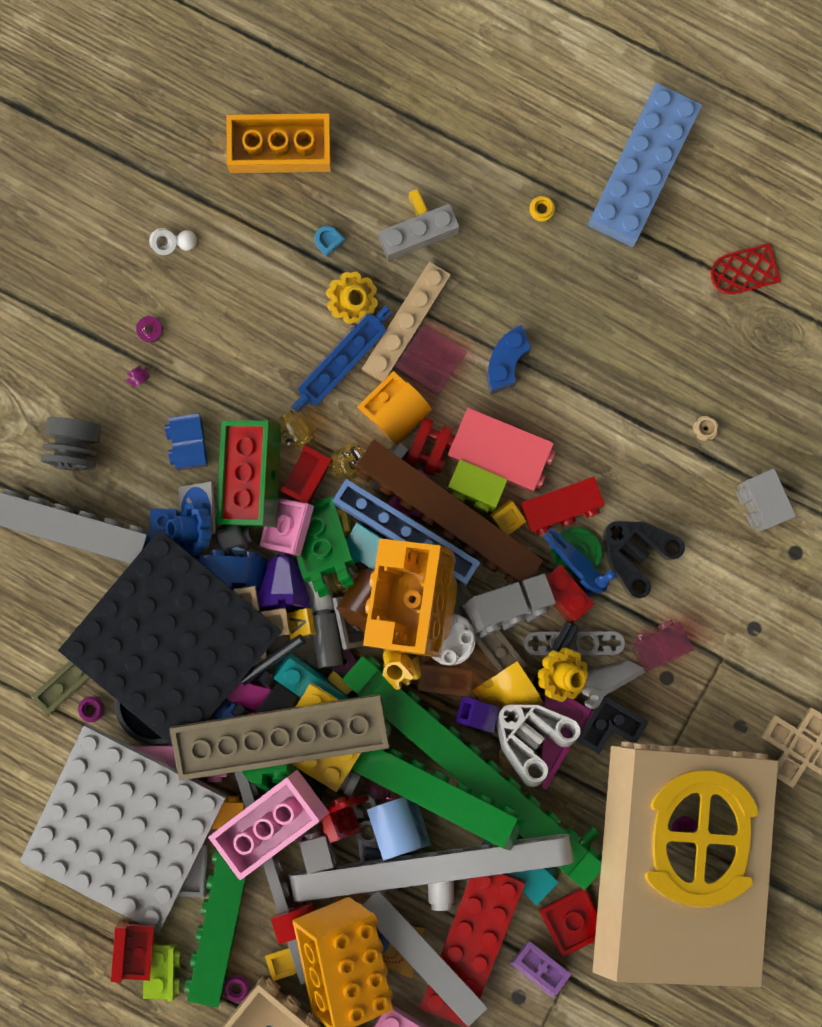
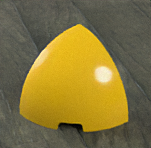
(508, 688)

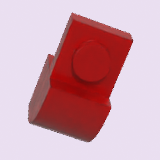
(283, 921)

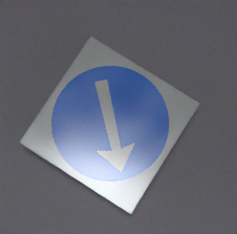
(199, 493)

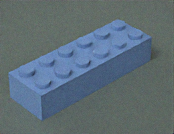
(644, 165)

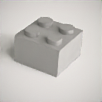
(765, 501)

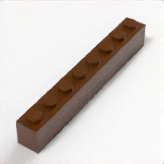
(447, 513)

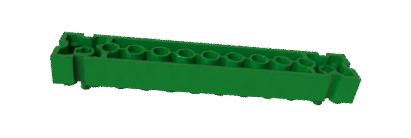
(468, 768)

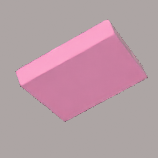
(291, 528)

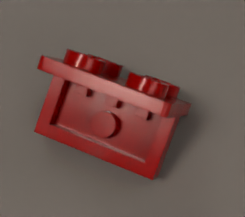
(342, 820)

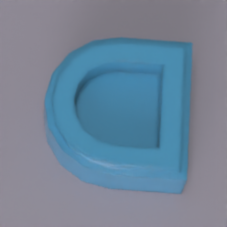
(328, 240)

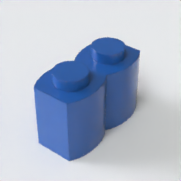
(187, 442)

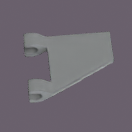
(607, 679)

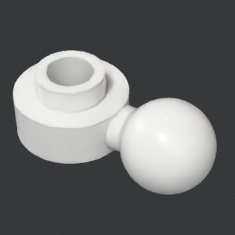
(185, 240)

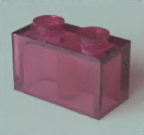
(662, 646)

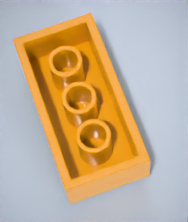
(278, 143)

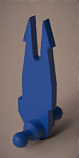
(580, 565)

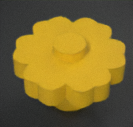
(351, 297)
(563, 674)

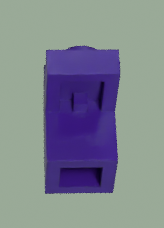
(478, 714)

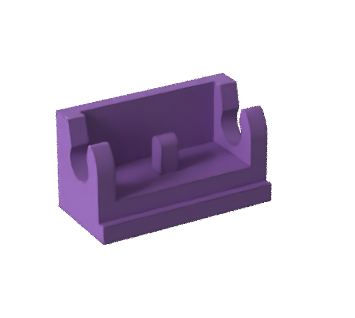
(540, 969)

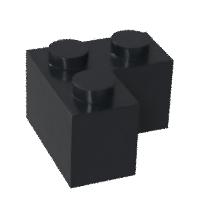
(610, 718)

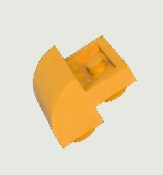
(395, 408)

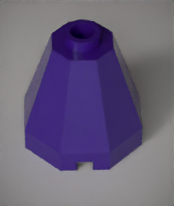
(283, 586)

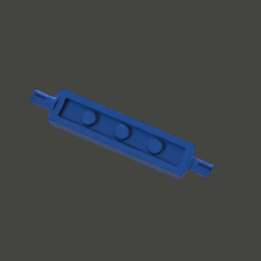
(341, 359)

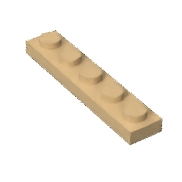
(406, 322)

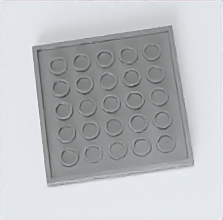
(122, 828)

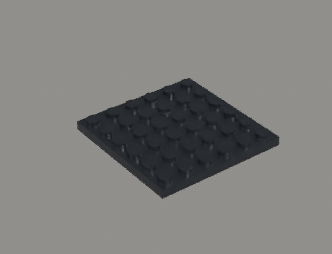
(169, 638)

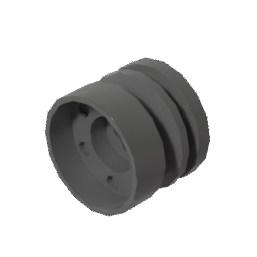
(71, 443)

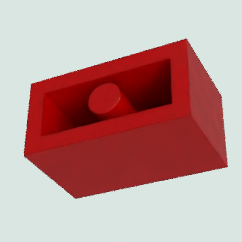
(569, 597)

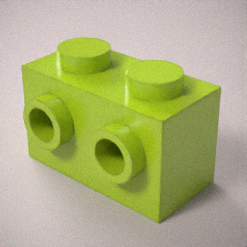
(476, 486)

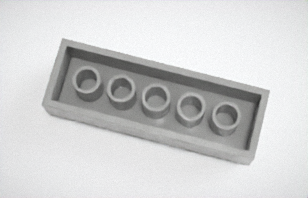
(69, 529)

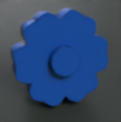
(191, 528)

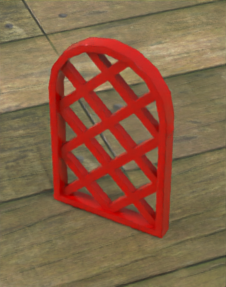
(738, 272)

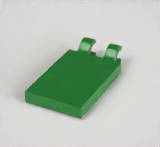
(325, 548)

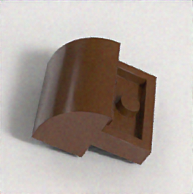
(354, 601)

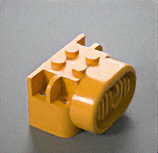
(411, 598)

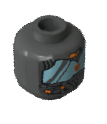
(232, 540)

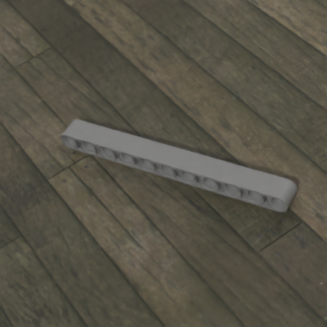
(432, 867)

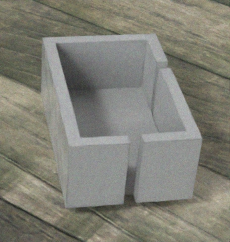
(509, 606)

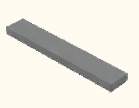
(425, 959)

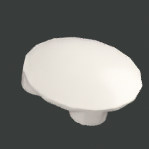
(459, 643)

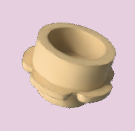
(712, 426)

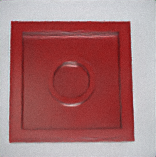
(571, 921)

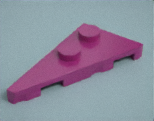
(551, 752)

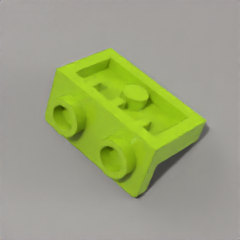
(163, 978)

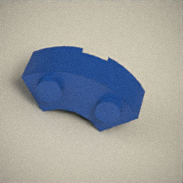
(505, 358)
(236, 570)

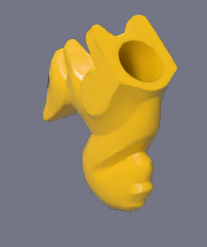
(400, 668)

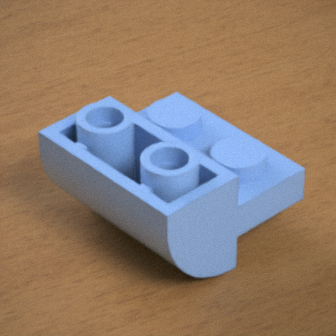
(398, 827)

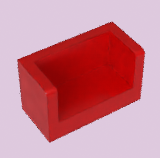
(306, 475)

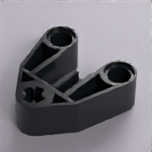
(651, 536)

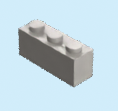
(418, 232)

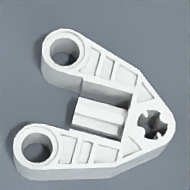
(542, 719)

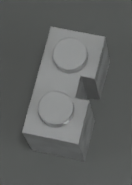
(318, 851)

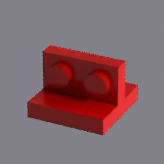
(132, 952)

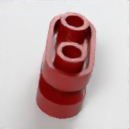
(443, 439)

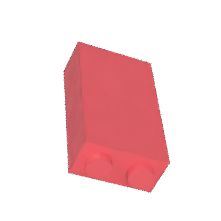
(502, 450)

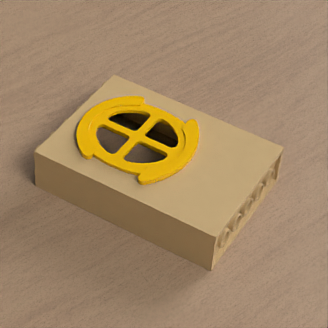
(647, 916)

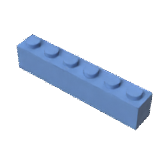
(397, 526)

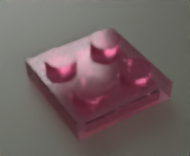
(431, 359)

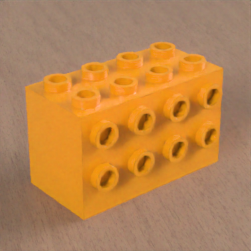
(343, 964)

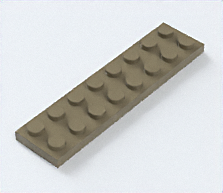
(279, 737)

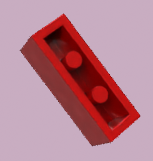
(562, 506)

